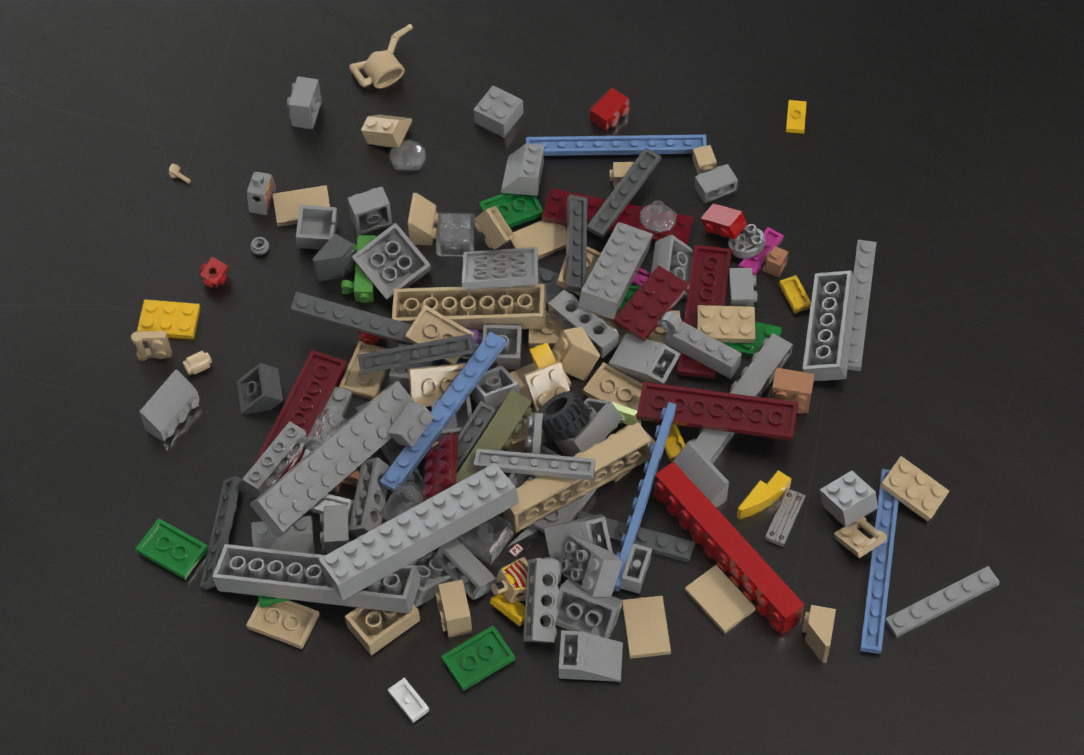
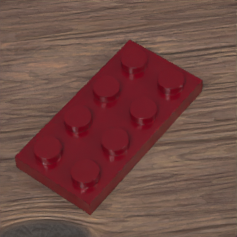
(650, 303)
(441, 466)

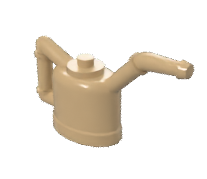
(381, 66)

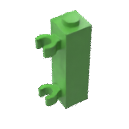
(362, 286)

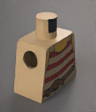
(512, 581)

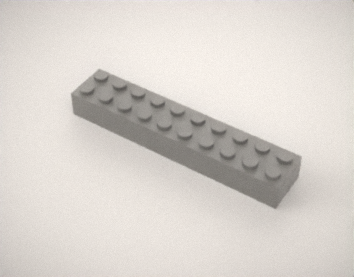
(331, 460)
(418, 531)
(301, 578)

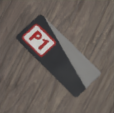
(522, 542)

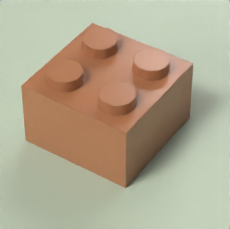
(793, 387)

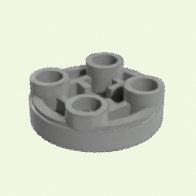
(748, 242)

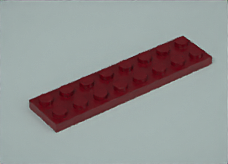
(556, 212)
(706, 288)
(308, 397)
(719, 410)

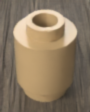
(197, 363)

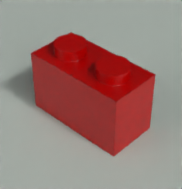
(609, 109)
(723, 221)

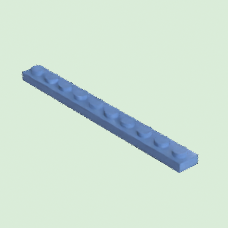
(618, 144)
(445, 410)
(645, 487)
(879, 573)

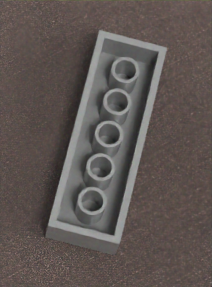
(615, 270)
(830, 325)

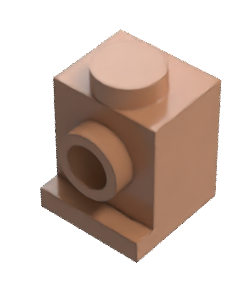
(775, 261)

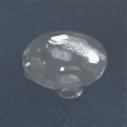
(408, 156)
(658, 217)

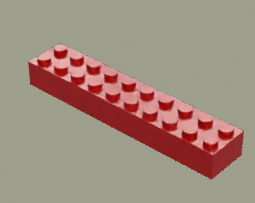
(728, 548)

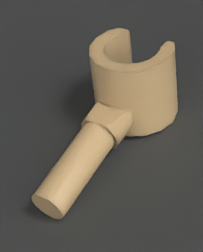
(174, 172)

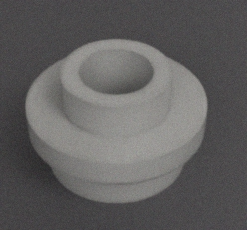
(259, 241)

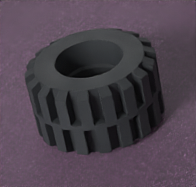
(564, 416)

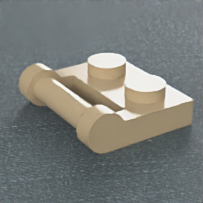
(158, 345)
(857, 541)

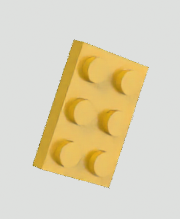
(175, 318)

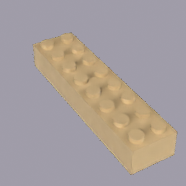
(475, 308)
(549, 493)

